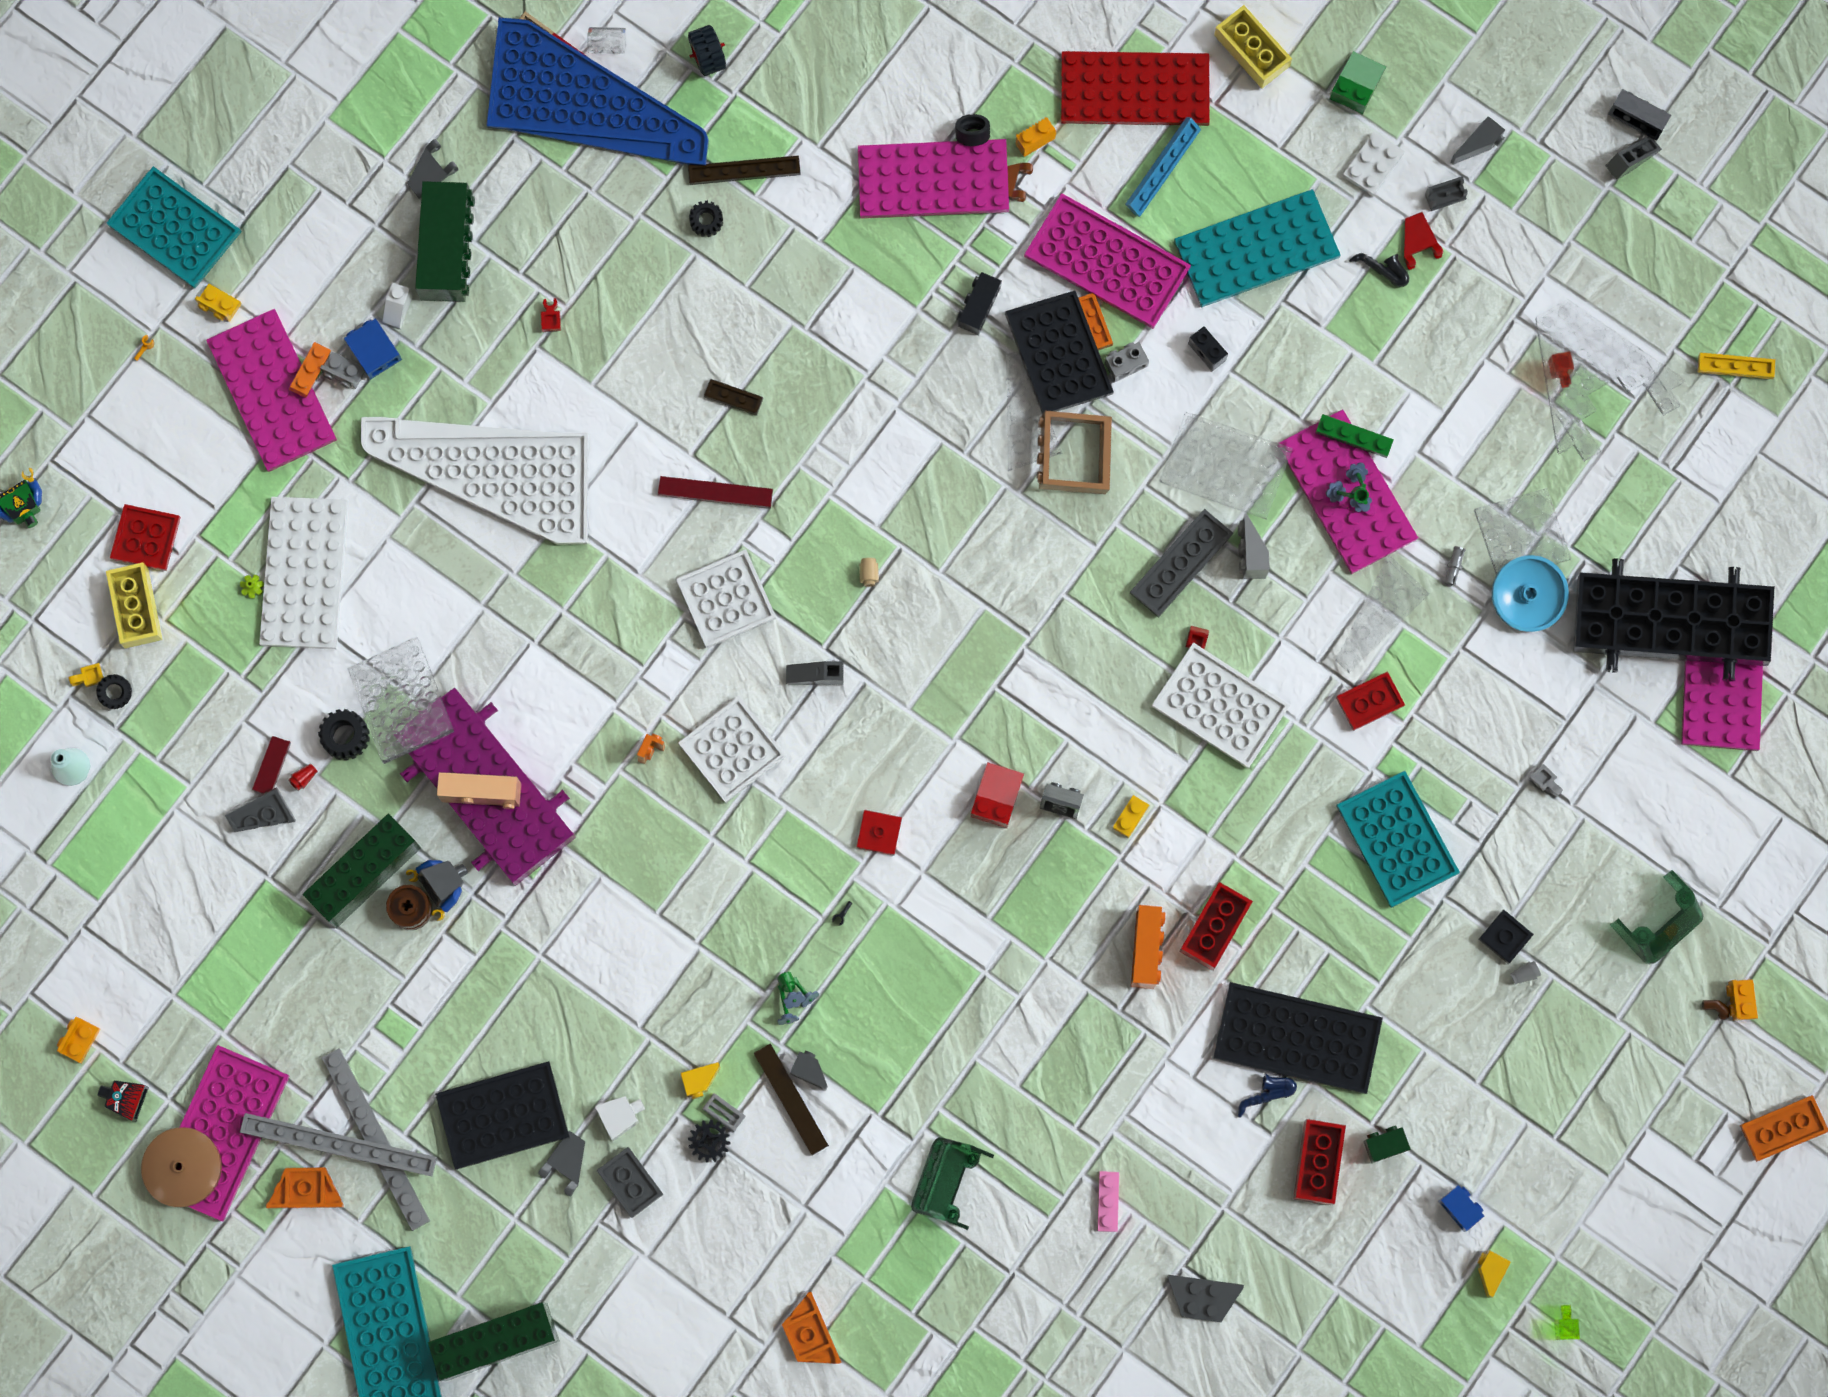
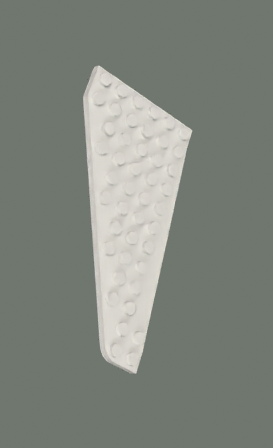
(512, 473)

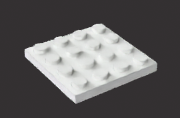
(726, 598)
(732, 749)

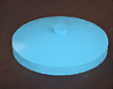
(1530, 593)

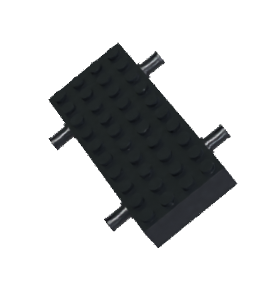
(1674, 619)

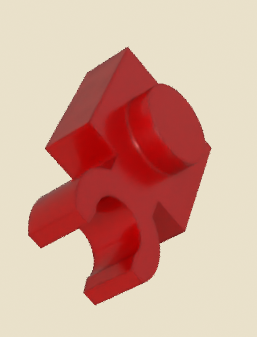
(550, 318)

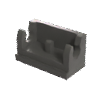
(1446, 193)

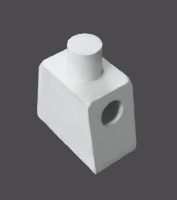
(619, 1115)

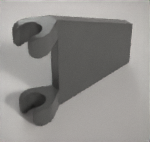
(429, 169)
(567, 1160)

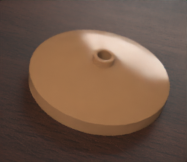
(199, 1170)

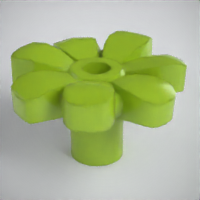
(251, 586)

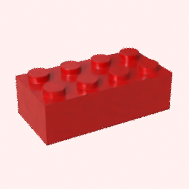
(1216, 926)
(1319, 1162)

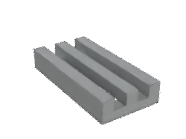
(737, 1122)

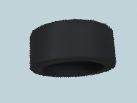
(972, 121)

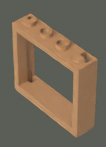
(1103, 484)

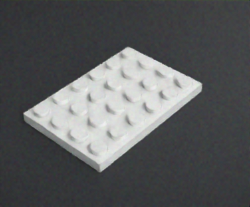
(1220, 705)

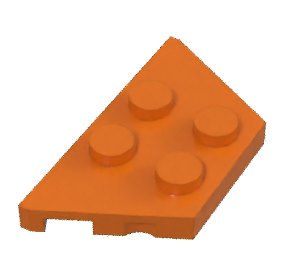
(305, 1190)
(809, 1334)

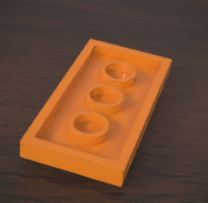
(1784, 1128)

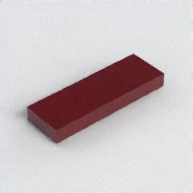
(271, 765)

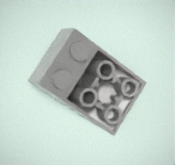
(1254, 552)

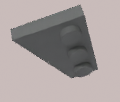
(261, 812)

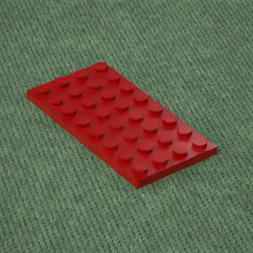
(1134, 88)

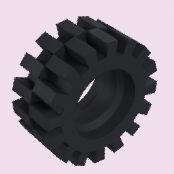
(706, 208)
(114, 703)

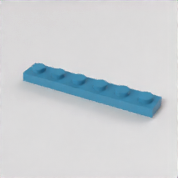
(1163, 166)

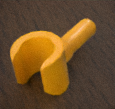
(145, 346)

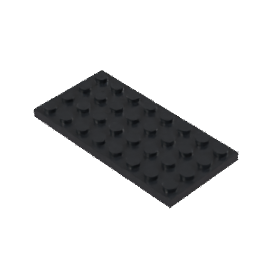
(1298, 1038)

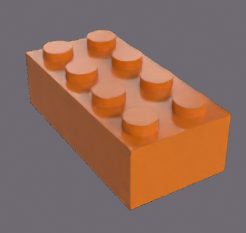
(1146, 947)

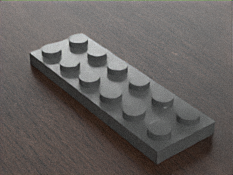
(1181, 563)

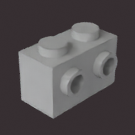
(1127, 361)

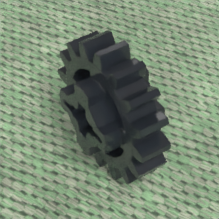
(711, 1149)

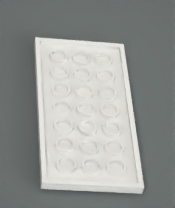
(304, 573)

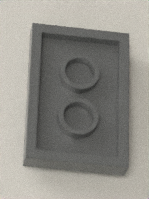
(630, 1182)

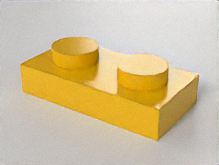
(1130, 816)

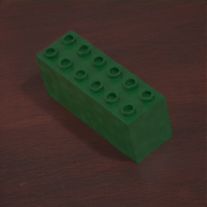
(444, 241)
(361, 871)
(493, 1341)

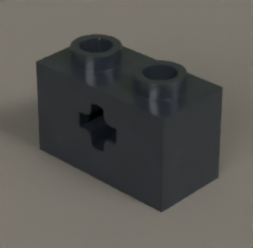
(1208, 348)

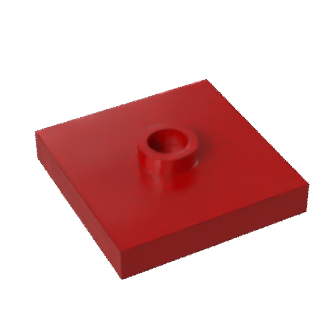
(879, 832)

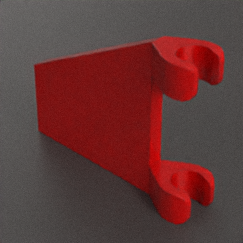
(1418, 238)

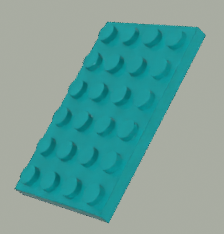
(174, 227)
(1398, 839)

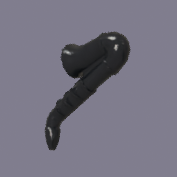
(1394, 272)

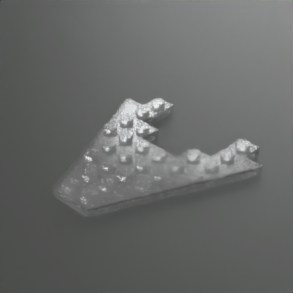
(1598, 359)

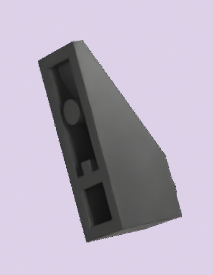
(1482, 140)
(1632, 157)

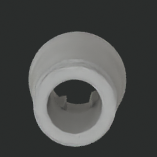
(1526, 973)

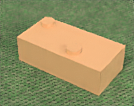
(479, 789)

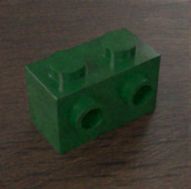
(1387, 1144)

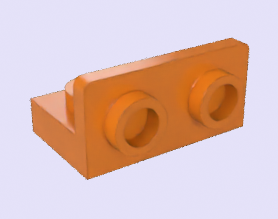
(646, 750)

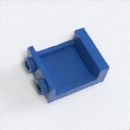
(372, 348)

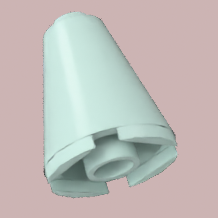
(70, 766)

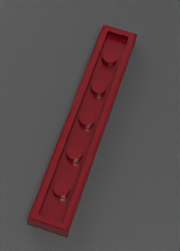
(715, 492)

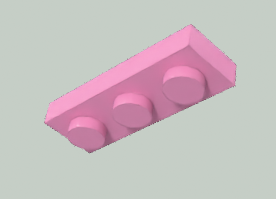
(1108, 1201)

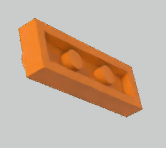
(1096, 321)
(310, 369)

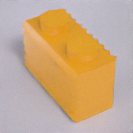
(1035, 137)

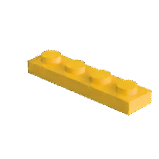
(1736, 365)

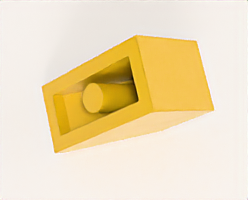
(699, 1080)
(1491, 1271)

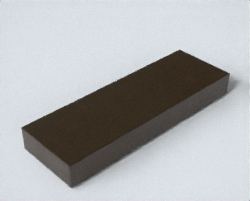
(733, 397)

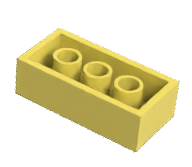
(1252, 46)
(134, 605)

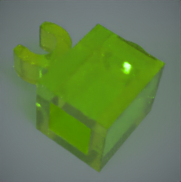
(1566, 1327)

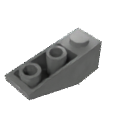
(816, 673)

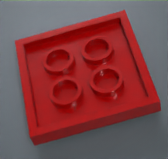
(145, 537)

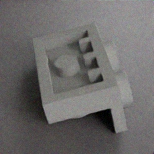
(343, 370)

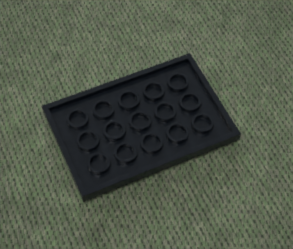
(1059, 352)
(502, 1115)

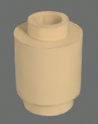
(868, 572)

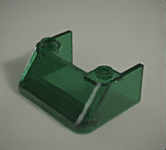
(1652, 946)
(942, 1179)

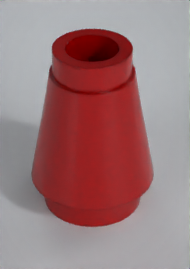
(302, 777)

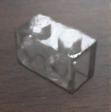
(606, 40)

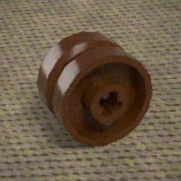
(416, 916)

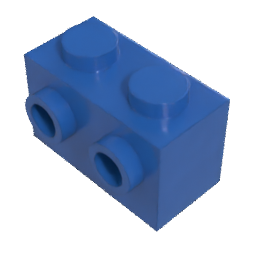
(1462, 1208)

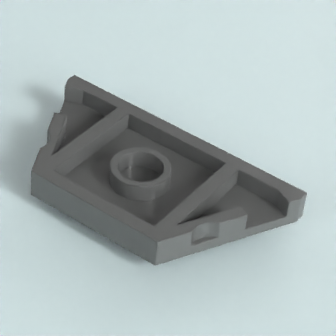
(1203, 1298)

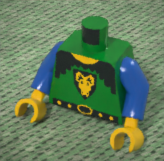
(22, 501)

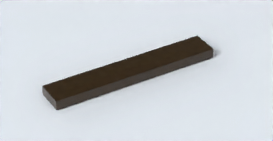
(744, 170)
(791, 1099)

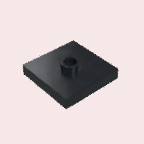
(1506, 936)

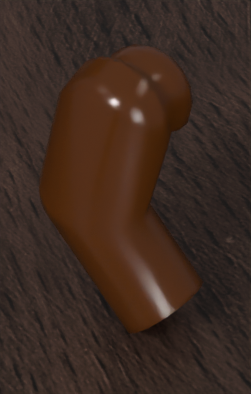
(1717, 1005)

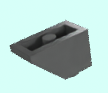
(809, 1070)

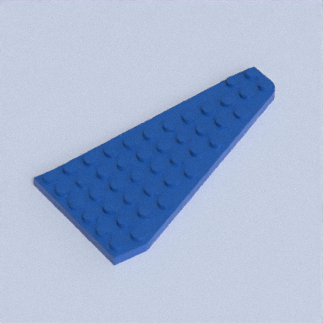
(563, 95)

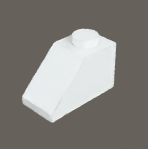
(397, 305)

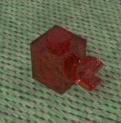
(1561, 367)

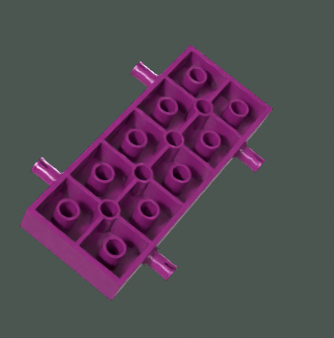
(515, 837)

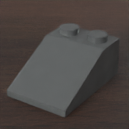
(1061, 800)

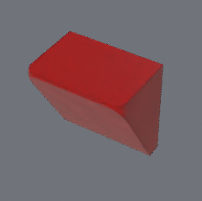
(1198, 636)

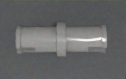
(1454, 566)

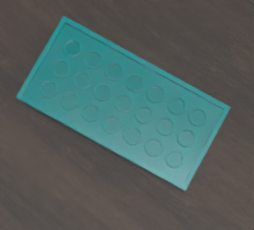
(1257, 248)
(386, 1326)

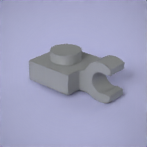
(1544, 778)

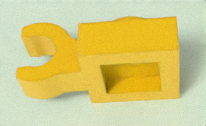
(90, 676)

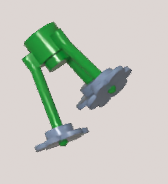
(1359, 494)
(787, 984)

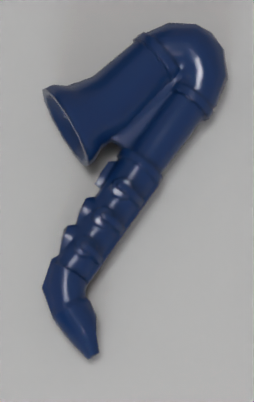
(1277, 1088)

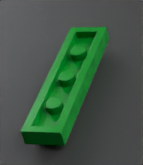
(1354, 436)

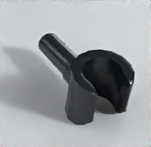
(842, 914)

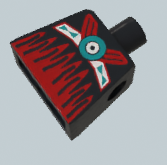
(124, 1098)

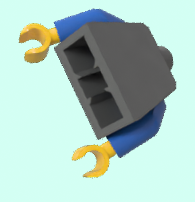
(441, 883)

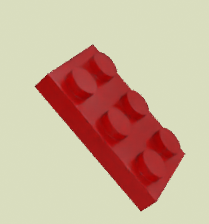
(1370, 701)

